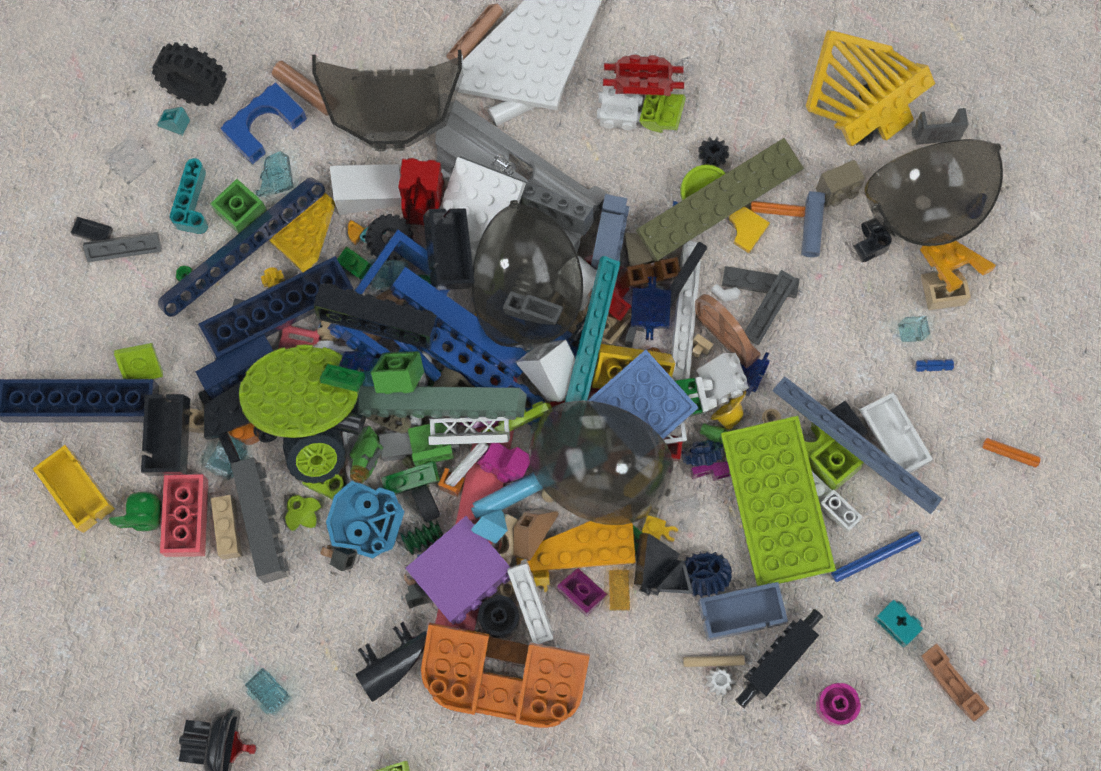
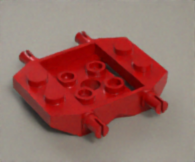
(643, 82)

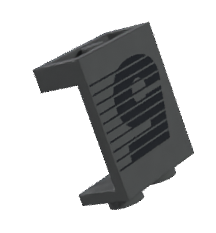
(940, 132)

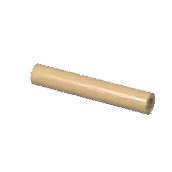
(703, 661)

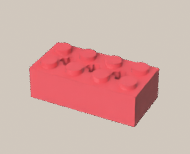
(175, 507)

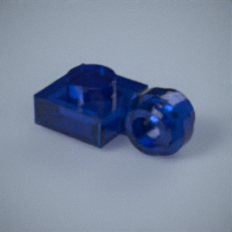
(355, 359)

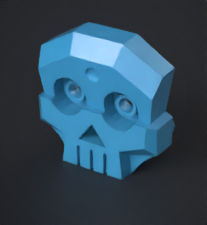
(349, 514)

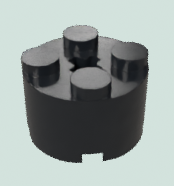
(494, 606)

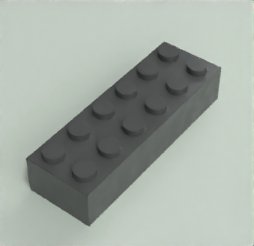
(259, 520)

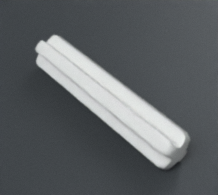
(466, 464)

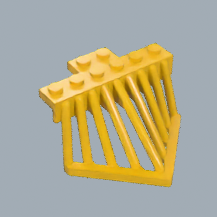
(889, 101)

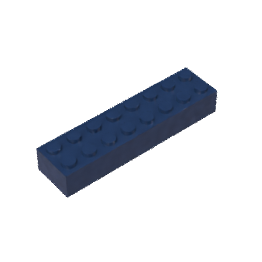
(270, 309)
(74, 400)

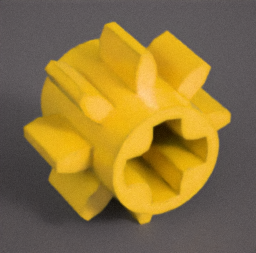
(272, 277)

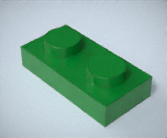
(353, 263)
(342, 377)

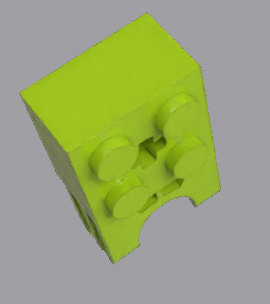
(825, 453)

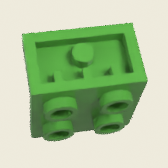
(426, 453)

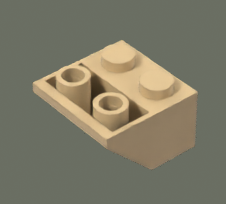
(937, 295)

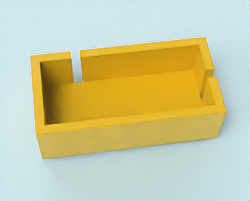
(73, 488)

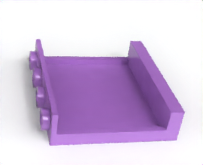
(459, 571)

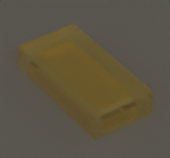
(619, 590)

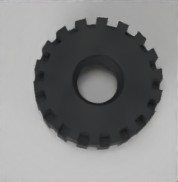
(379, 227)

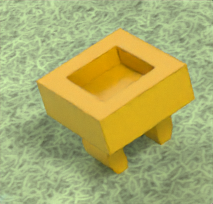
(541, 578)

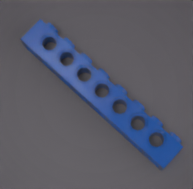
(473, 359)

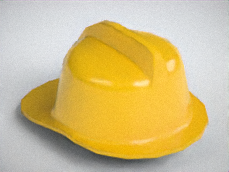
(731, 413)

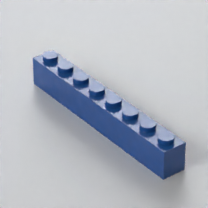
(455, 320)

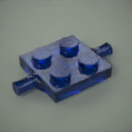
(651, 308)

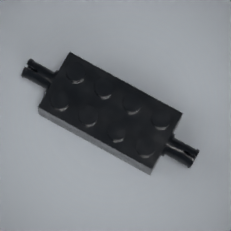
(779, 661)

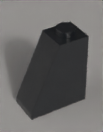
(651, 560)

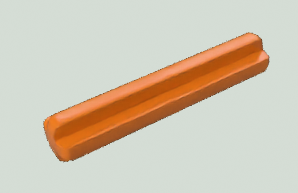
(778, 209)
(1011, 452)

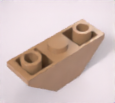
(531, 531)

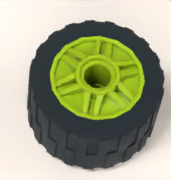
(315, 456)

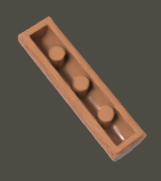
(476, 31)
(299, 84)

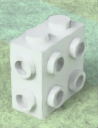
(618, 109)
(726, 378)

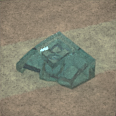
(276, 175)

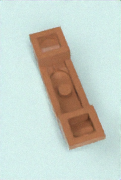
(953, 683)

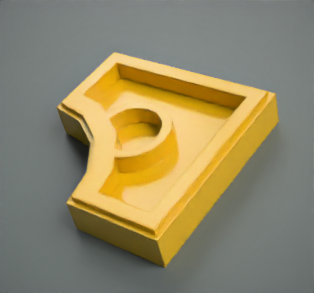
(748, 228)

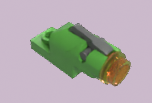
(365, 455)

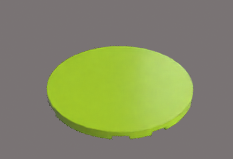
(286, 394)

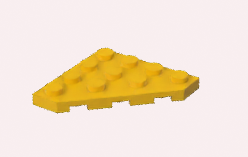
(305, 235)

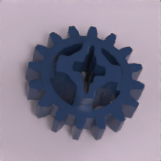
(703, 453)

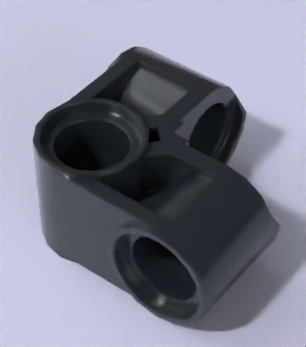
(870, 248)

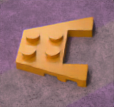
(952, 256)

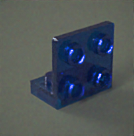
(753, 373)

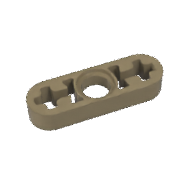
(391, 424)

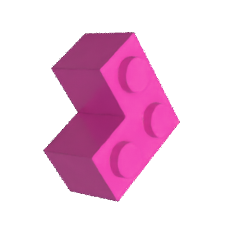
(504, 463)

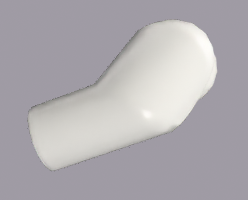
(726, 295)

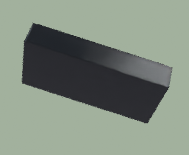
(91, 230)

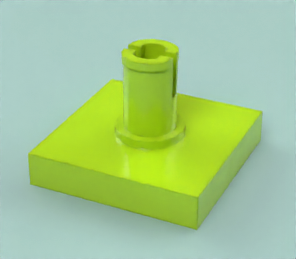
(139, 362)

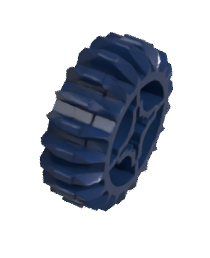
(708, 573)

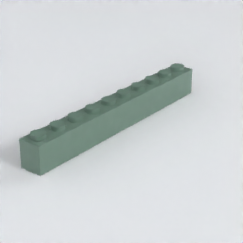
(445, 401)

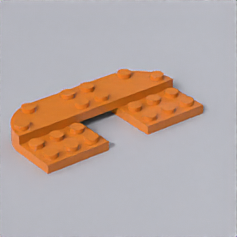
(542, 699)

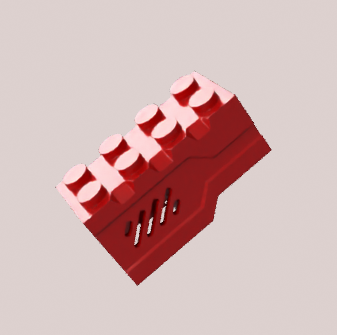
(420, 188)

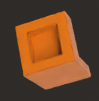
(447, 488)

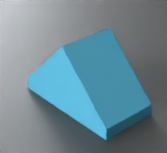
(491, 526)

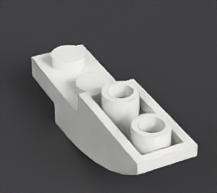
(835, 506)

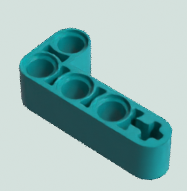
(191, 194)

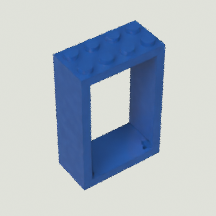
(410, 251)

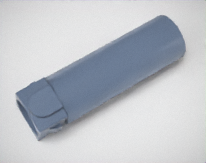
(813, 224)

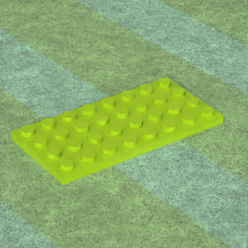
(778, 501)

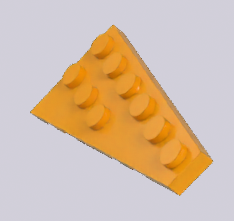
(584, 547)

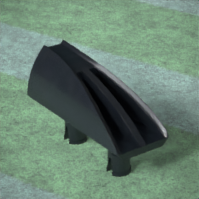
(386, 672)

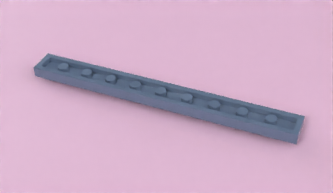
(857, 445)

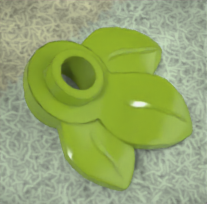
(304, 514)

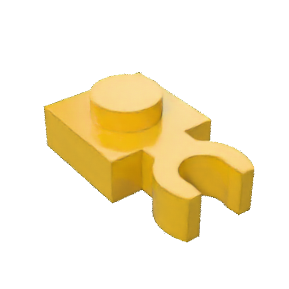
(657, 528)

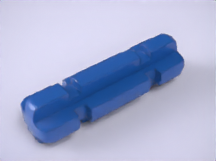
(934, 365)

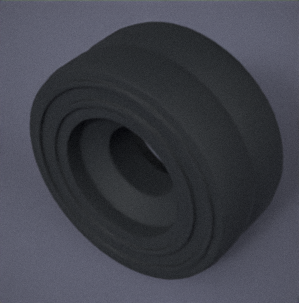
(426, 503)

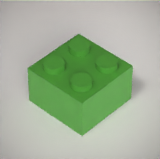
(238, 206)
(397, 372)

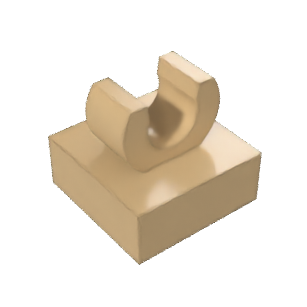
(701, 345)

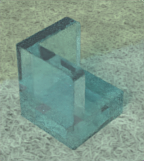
(914, 329)

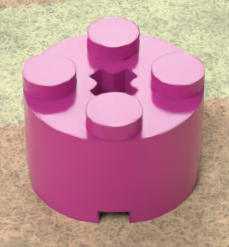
(848, 700)

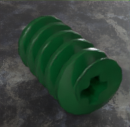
(422, 537)

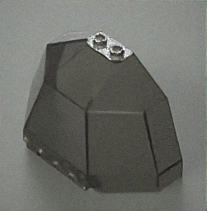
(387, 108)

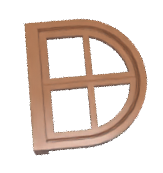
(725, 328)

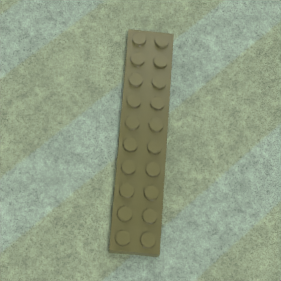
(719, 199)

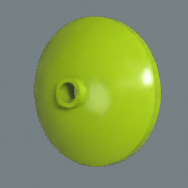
(699, 178)

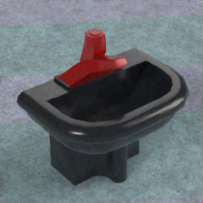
(213, 743)

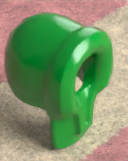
(142, 512)

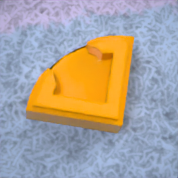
(354, 231)

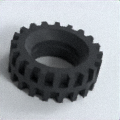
(189, 74)

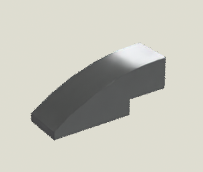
(532, 309)

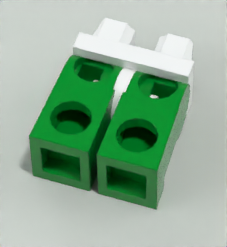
(695, 389)

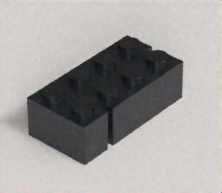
(448, 249)
(165, 434)

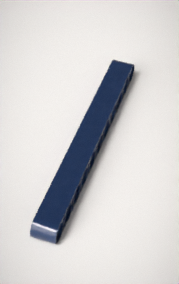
(233, 247)

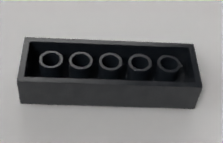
(375, 316)

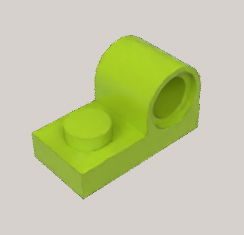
(325, 489)

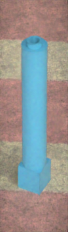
(506, 496)

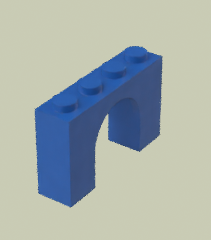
(273, 101)

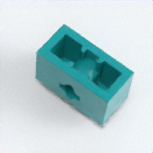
(888, 621)

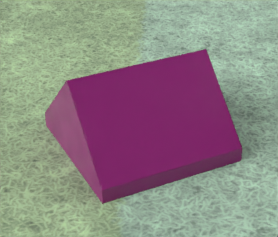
(581, 592)

